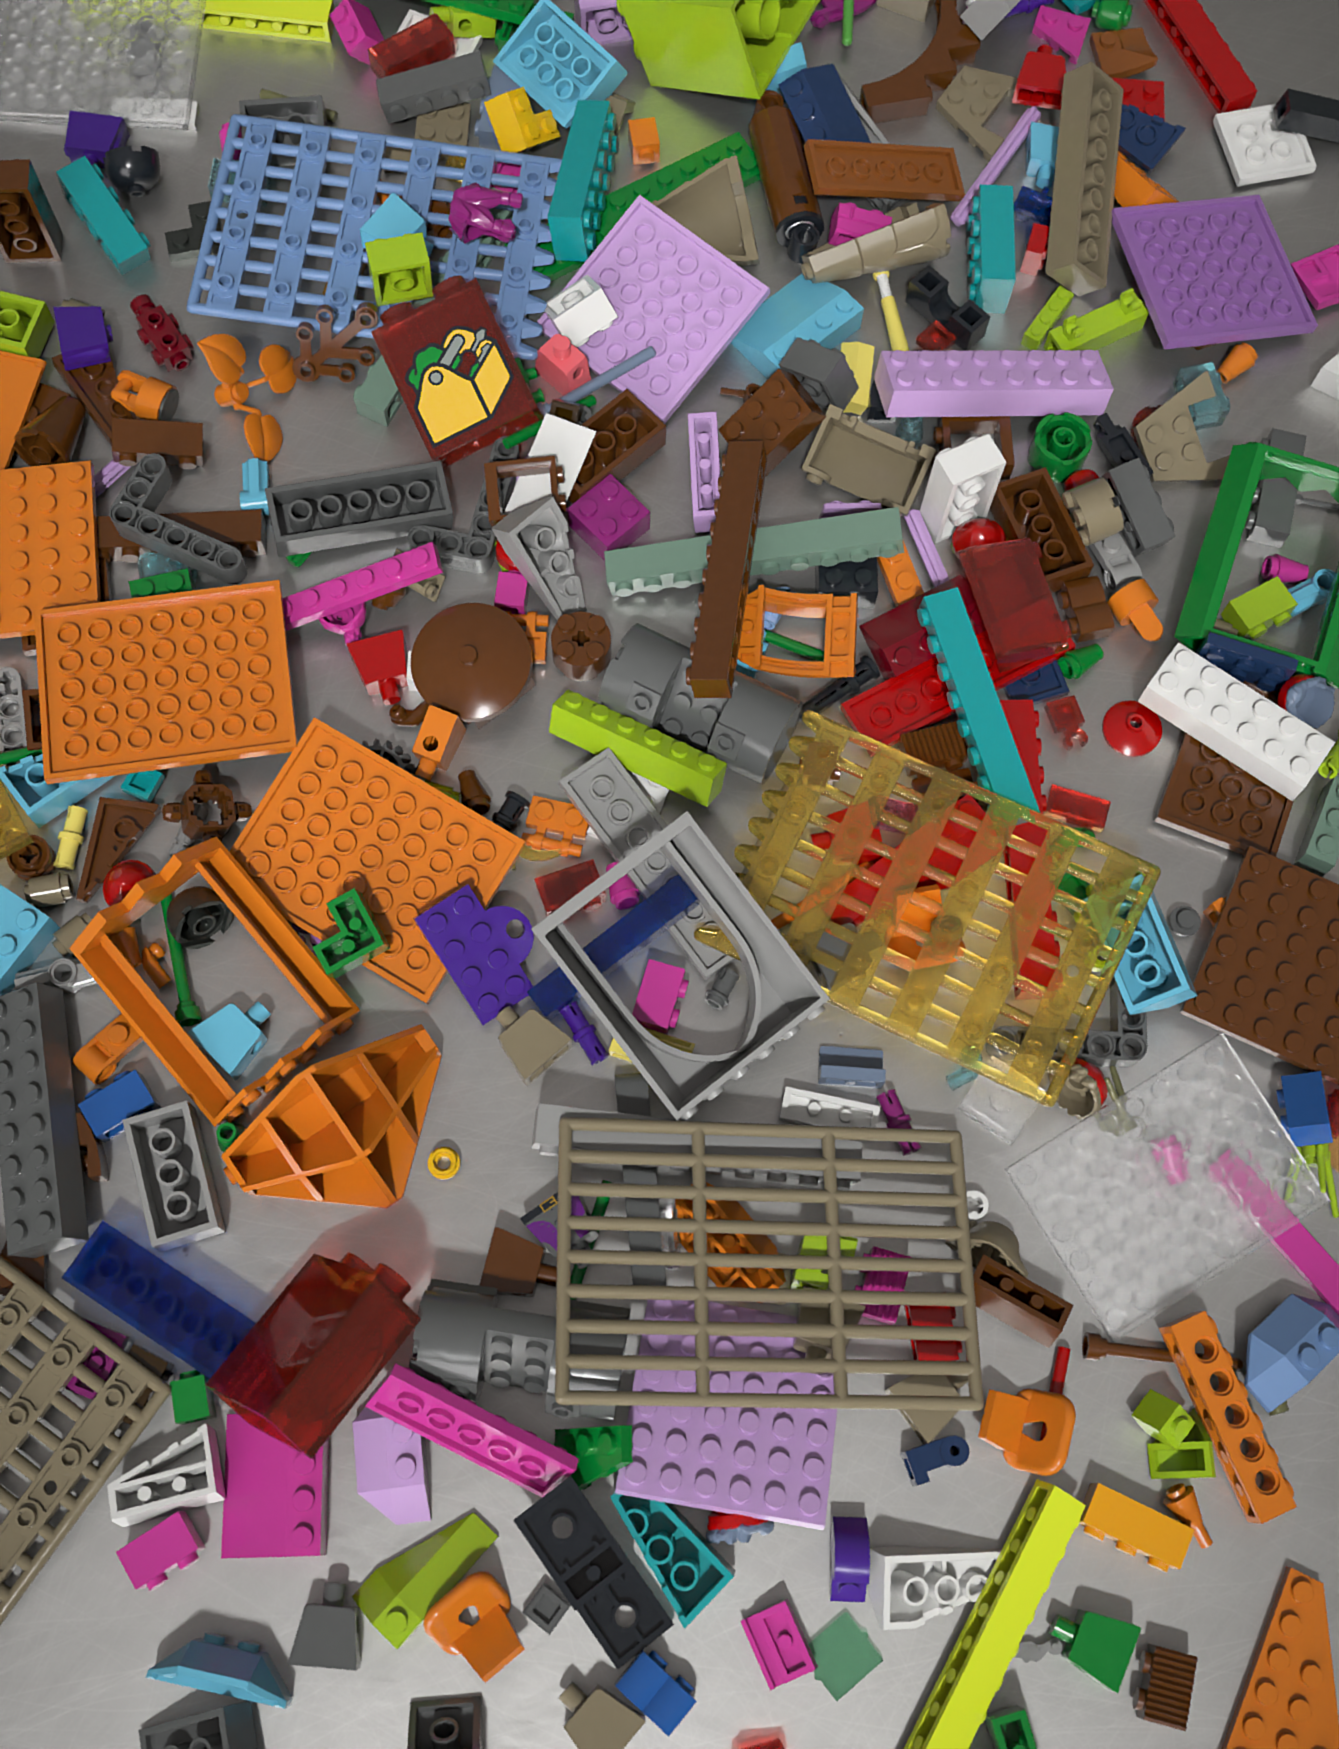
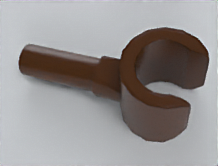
(745, 394)

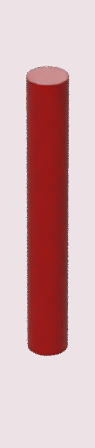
(1058, 1377)

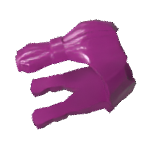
(473, 219)

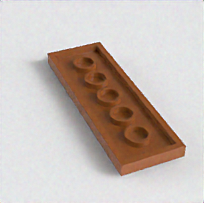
(883, 170)

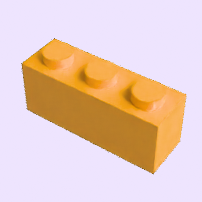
(1135, 1527)

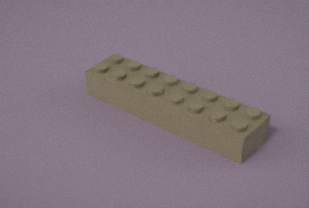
(1084, 180)

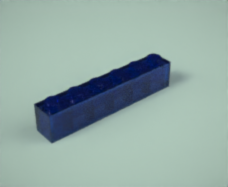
(619, 943)

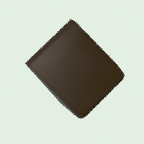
(567, 410)

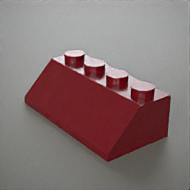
(900, 640)

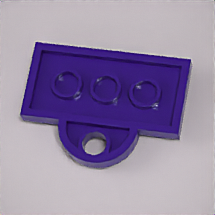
(479, 950)

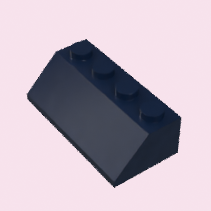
(823, 105)

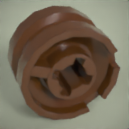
(40, 864)

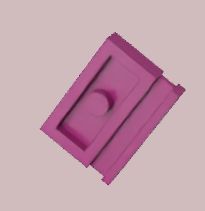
(779, 1644)

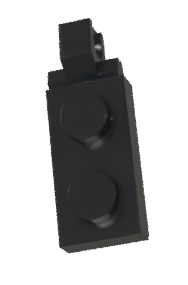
(1117, 443)

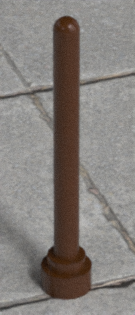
(1097, 1347)

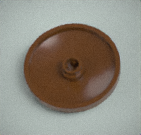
(472, 661)

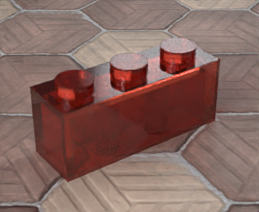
(412, 48)

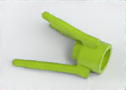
(1320, 1157)

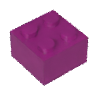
(608, 517)

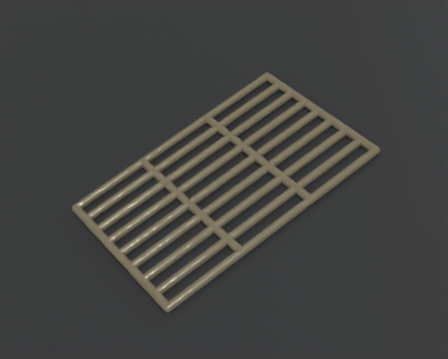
(700, 1259)

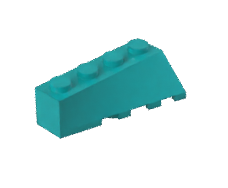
(105, 219)

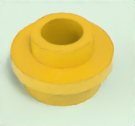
(436, 1156)

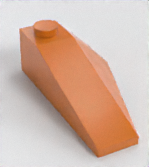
(1135, 188)

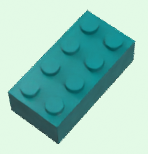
(991, 248)

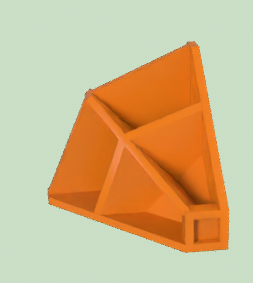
(342, 1126)

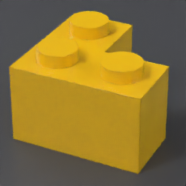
(516, 124)

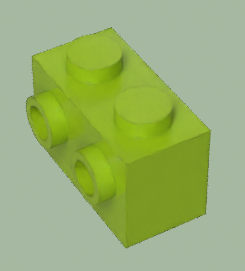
(1260, 609)

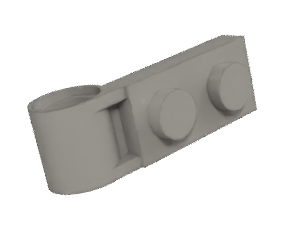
(1116, 561)

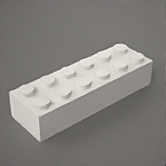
(1236, 722)

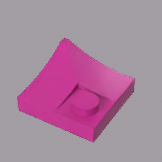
(1319, 277)

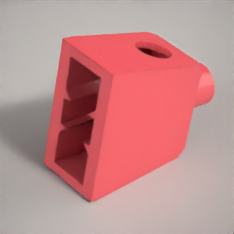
(562, 364)

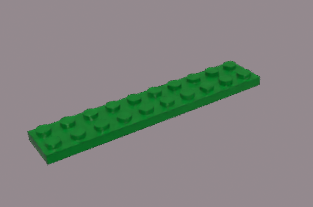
(657, 186)

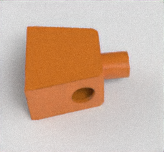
(438, 731)

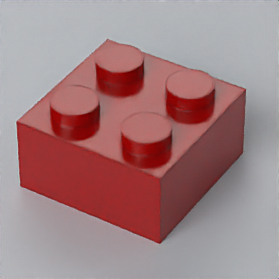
(1035, 250)

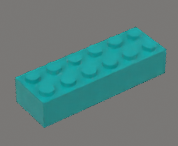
(583, 181)

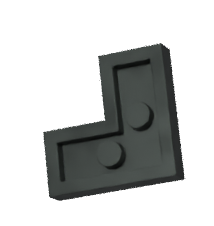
(186, 242)

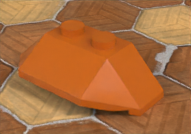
(732, 1243)

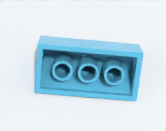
(1151, 967)

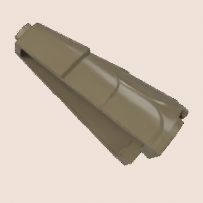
(716, 211)
(908, 241)

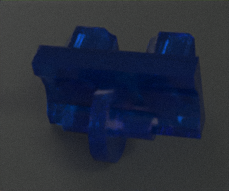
(1033, 205)

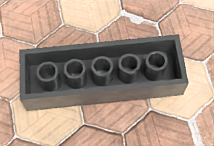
(358, 508)

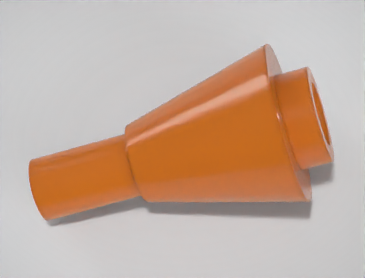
(1184, 1505)

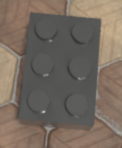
(294, 109)

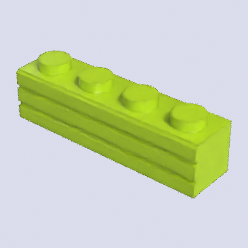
(1047, 318)

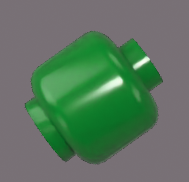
(1112, 14)

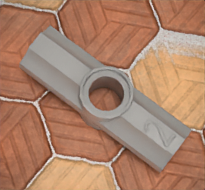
(52, 975)

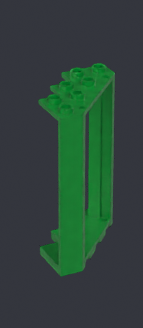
(1212, 571)

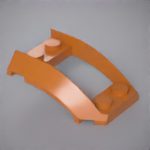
(840, 632)

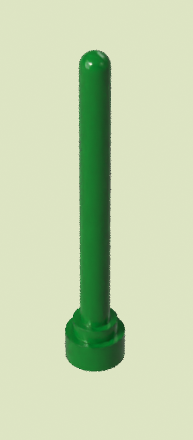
(187, 1011)

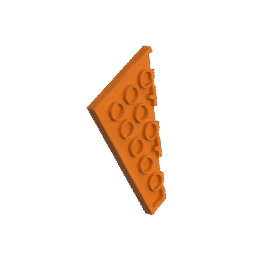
(1291, 1680)

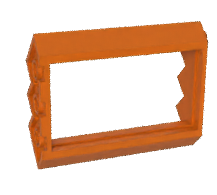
(155, 1021)

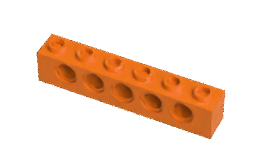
(1276, 1493)

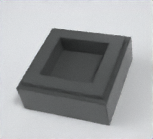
(546, 1608)

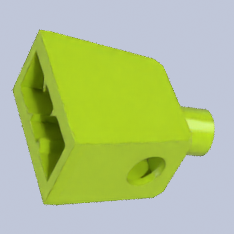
(465, 23)

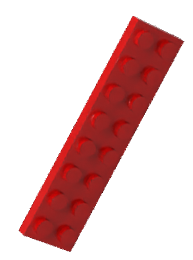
(920, 697)

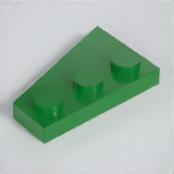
(599, 1450)

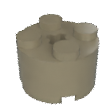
(1093, 511)

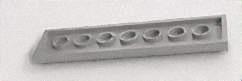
(623, 823)

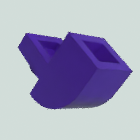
(849, 1559)

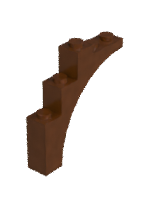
(910, 90)

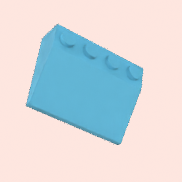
(558, 62)
(801, 311)

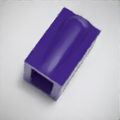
(93, 136)
(82, 336)

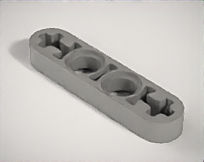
(16, 721)

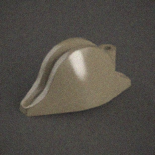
(995, 1242)

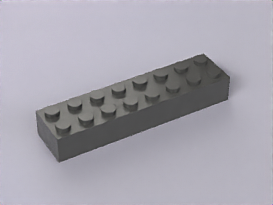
(38, 1126)

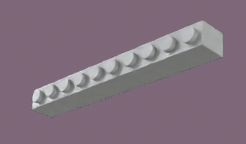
(547, 1141)

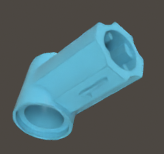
(255, 481)
(1310, 593)

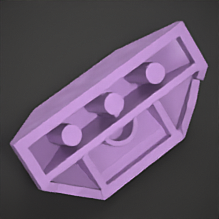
(391, 1468)

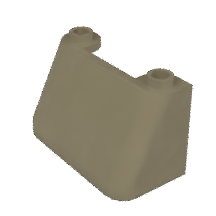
(868, 462)

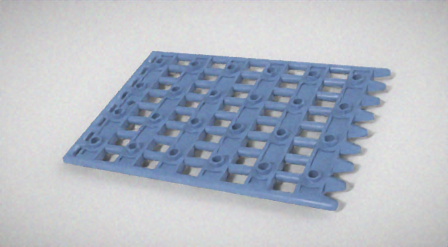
(359, 205)

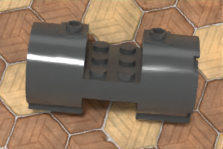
(743, 731)
(474, 1342)

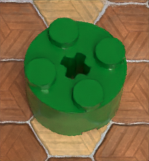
(1060, 445)

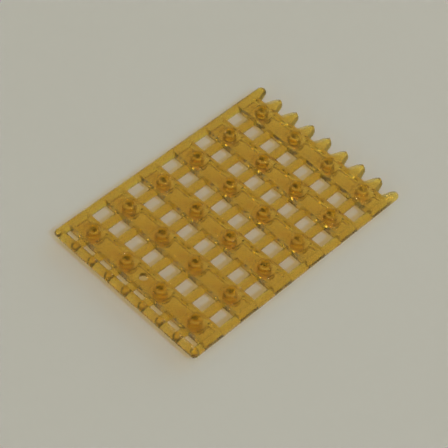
(987, 1000)

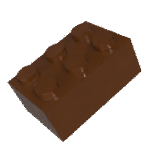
(777, 414)

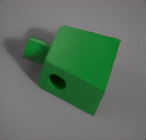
(1097, 1645)

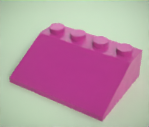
(272, 1496)

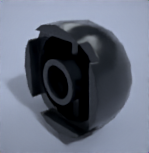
(132, 170)

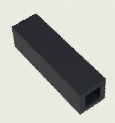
(1308, 115)

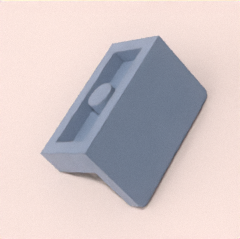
(851, 1067)

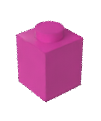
(512, 592)

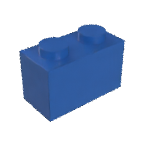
(122, 1099)
(1305, 1109)

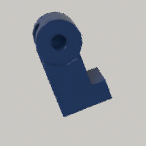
(947, 1452)

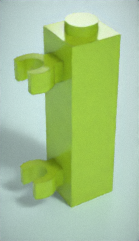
(1100, 325)

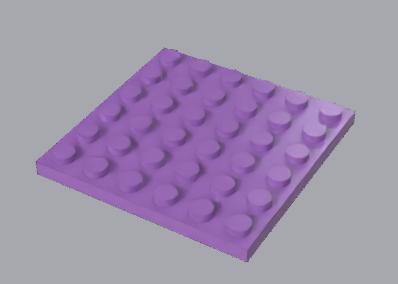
(1212, 271)

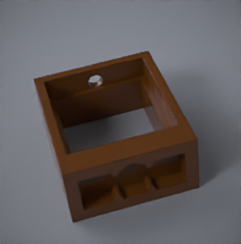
(996, 425)
(516, 468)

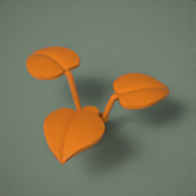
(225, 358)

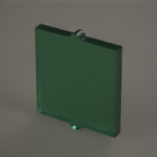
(843, 1656)

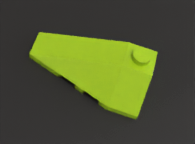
(410, 1584)

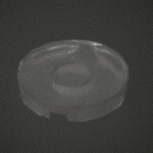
(670, 1240)

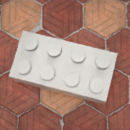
(961, 485)

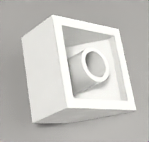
(580, 311)

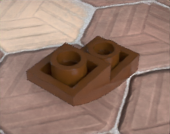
(95, 1160)

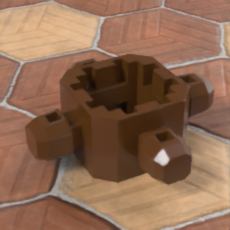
(202, 791)

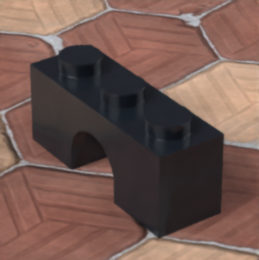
(930, 298)

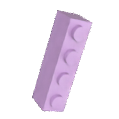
(704, 467)

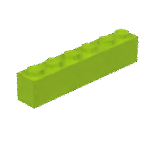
(638, 747)

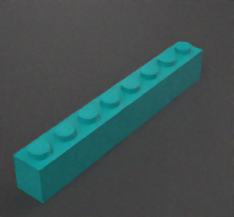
(974, 698)

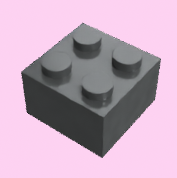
(821, 372)

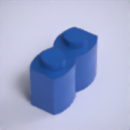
(656, 1692)

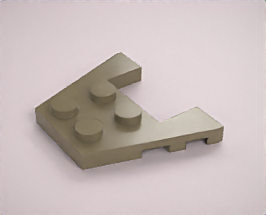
(972, 102)
(443, 125)
(1171, 441)

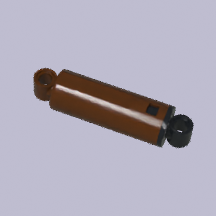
(785, 176)

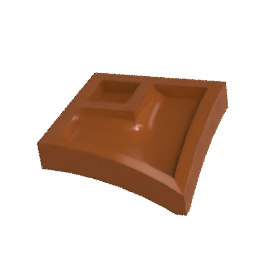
(1122, 52)

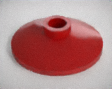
(1126, 738)

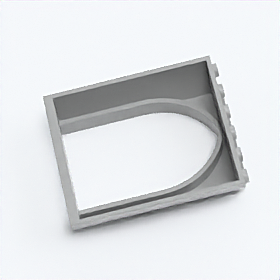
(778, 982)

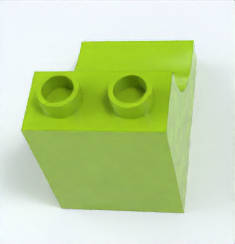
(714, 43)

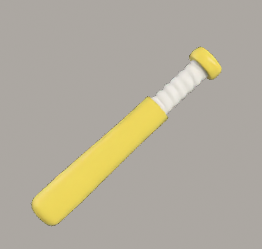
(891, 314)

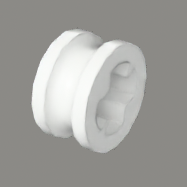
(972, 1195)

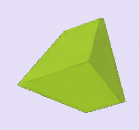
(1190, 1460)

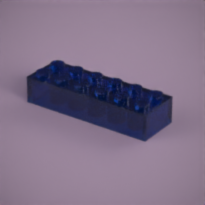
(158, 1299)

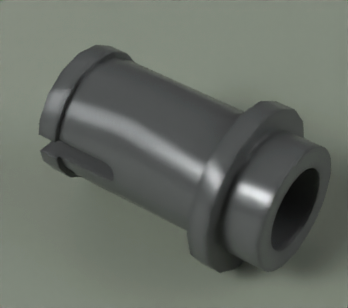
(722, 988)

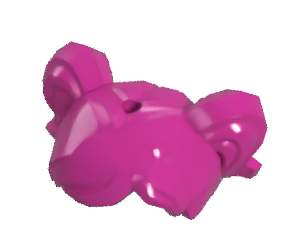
(350, 625)

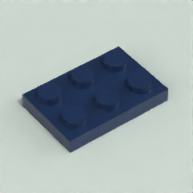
(1248, 662)

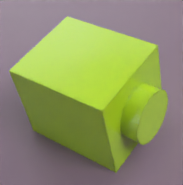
(1163, 1419)

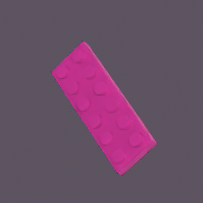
(471, 1431)

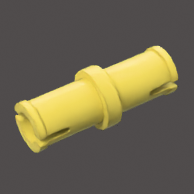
(70, 838)

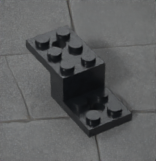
(593, 1572)

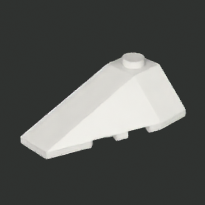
(923, 1582)

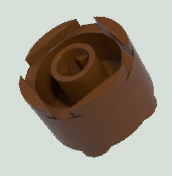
(581, 630)

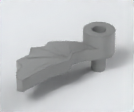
(1030, 1651)

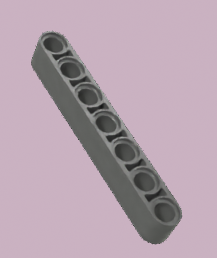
(633, 1098)

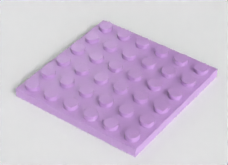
(668, 296)
(731, 1458)

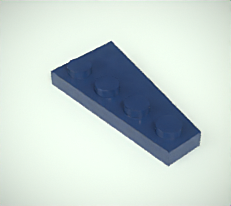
(1146, 137)

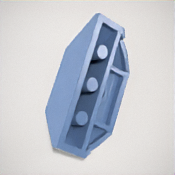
(1290, 1349)

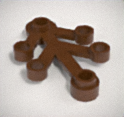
(334, 347)

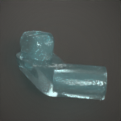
(961, 1077)

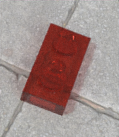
(1077, 808)

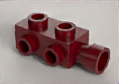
(159, 331)

